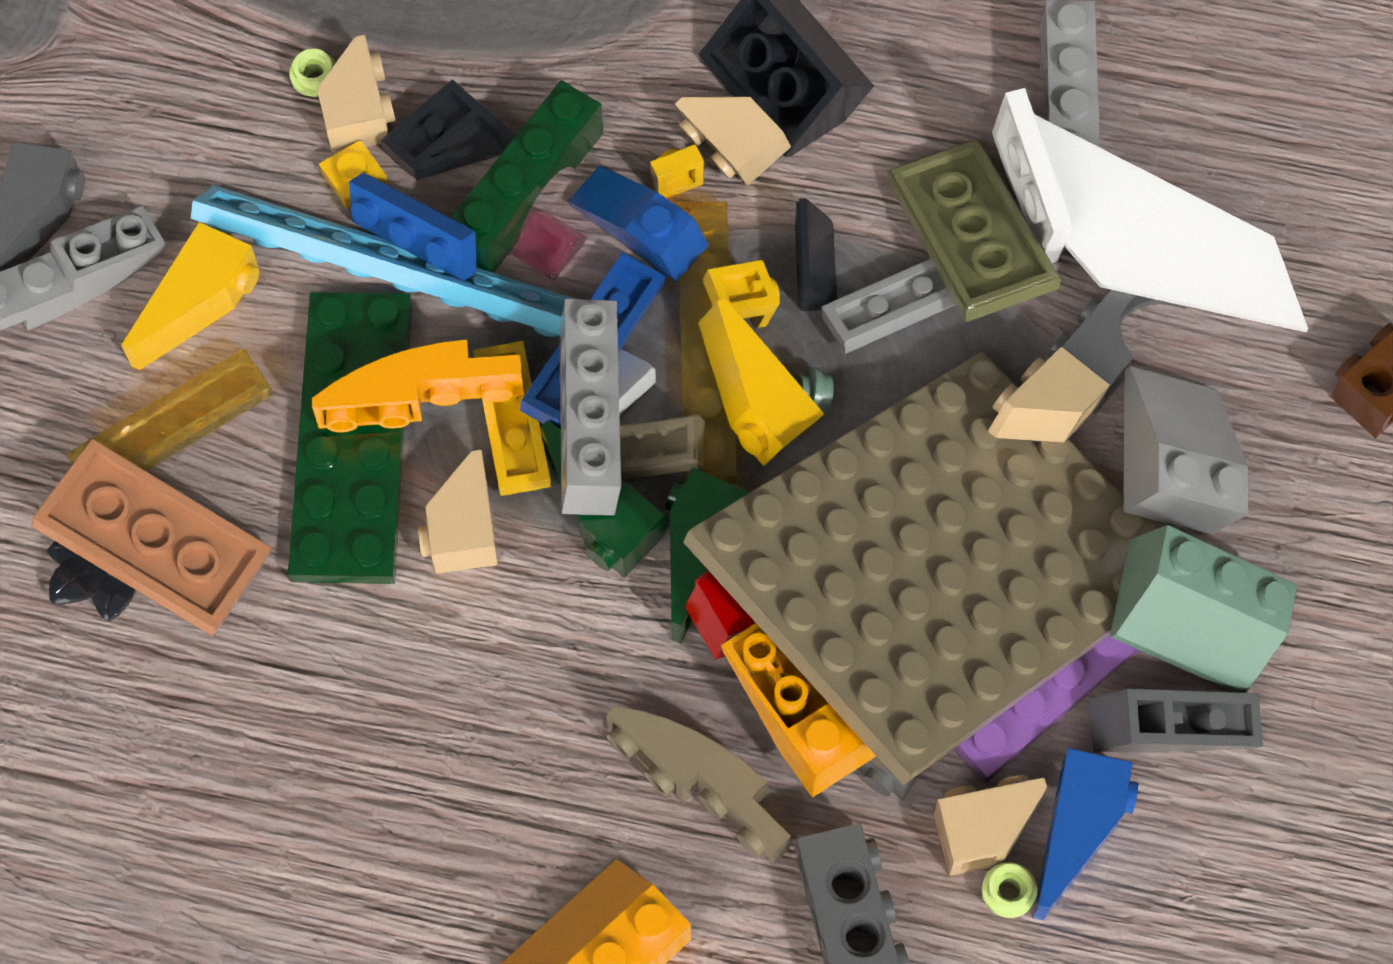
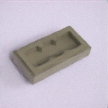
(662, 446)

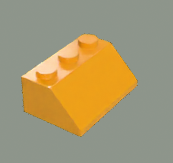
(609, 922)

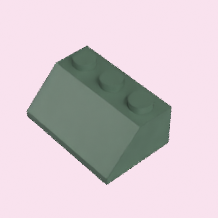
(1201, 608)

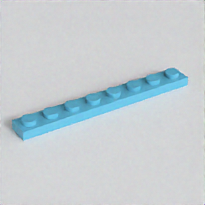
(373, 256)

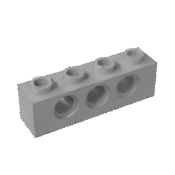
(589, 407)

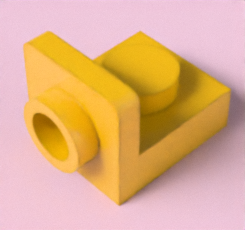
(746, 289)

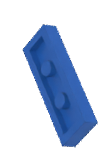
(413, 226)

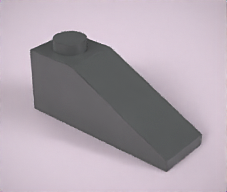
(35, 199)
(1174, 721)

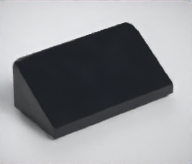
(814, 257)

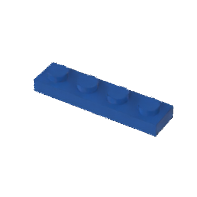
(634, 289)

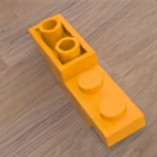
(395, 386)

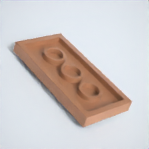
(151, 537)

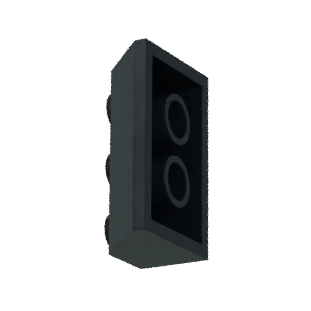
(787, 67)

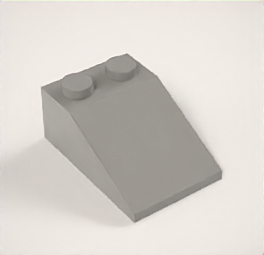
(1181, 454)

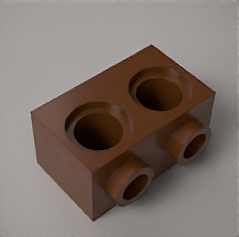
(1369, 409)

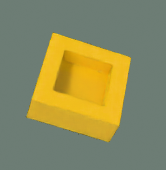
(346, 166)
(677, 171)

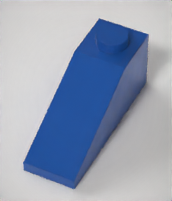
(641, 221)
(1086, 811)

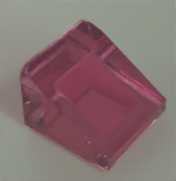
(548, 244)

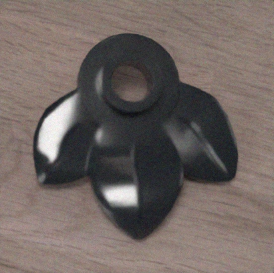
(80, 580)

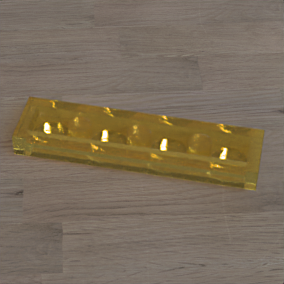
(186, 413)

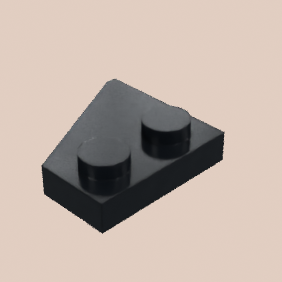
(446, 134)

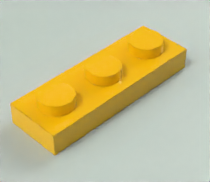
(514, 435)

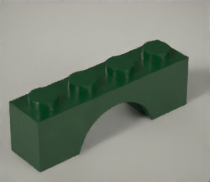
(551, 140)

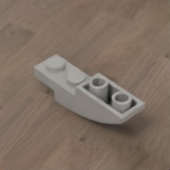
(78, 269)

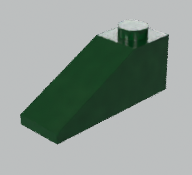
(689, 506)
(616, 539)

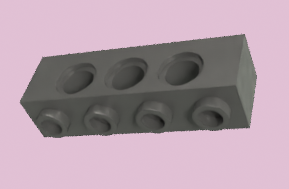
(839, 855)

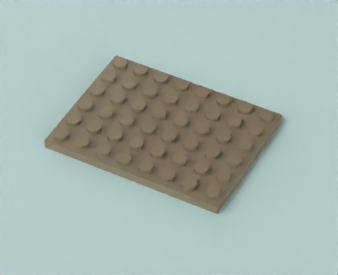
(927, 566)

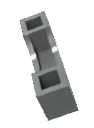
(1099, 337)

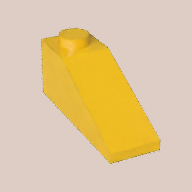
(194, 293)
(757, 391)

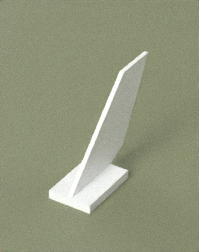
(1136, 228)

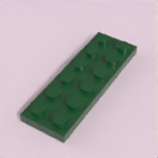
(352, 479)

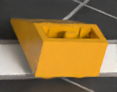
(798, 718)

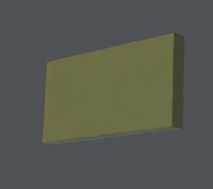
(973, 230)

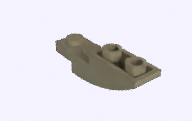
(685, 761)

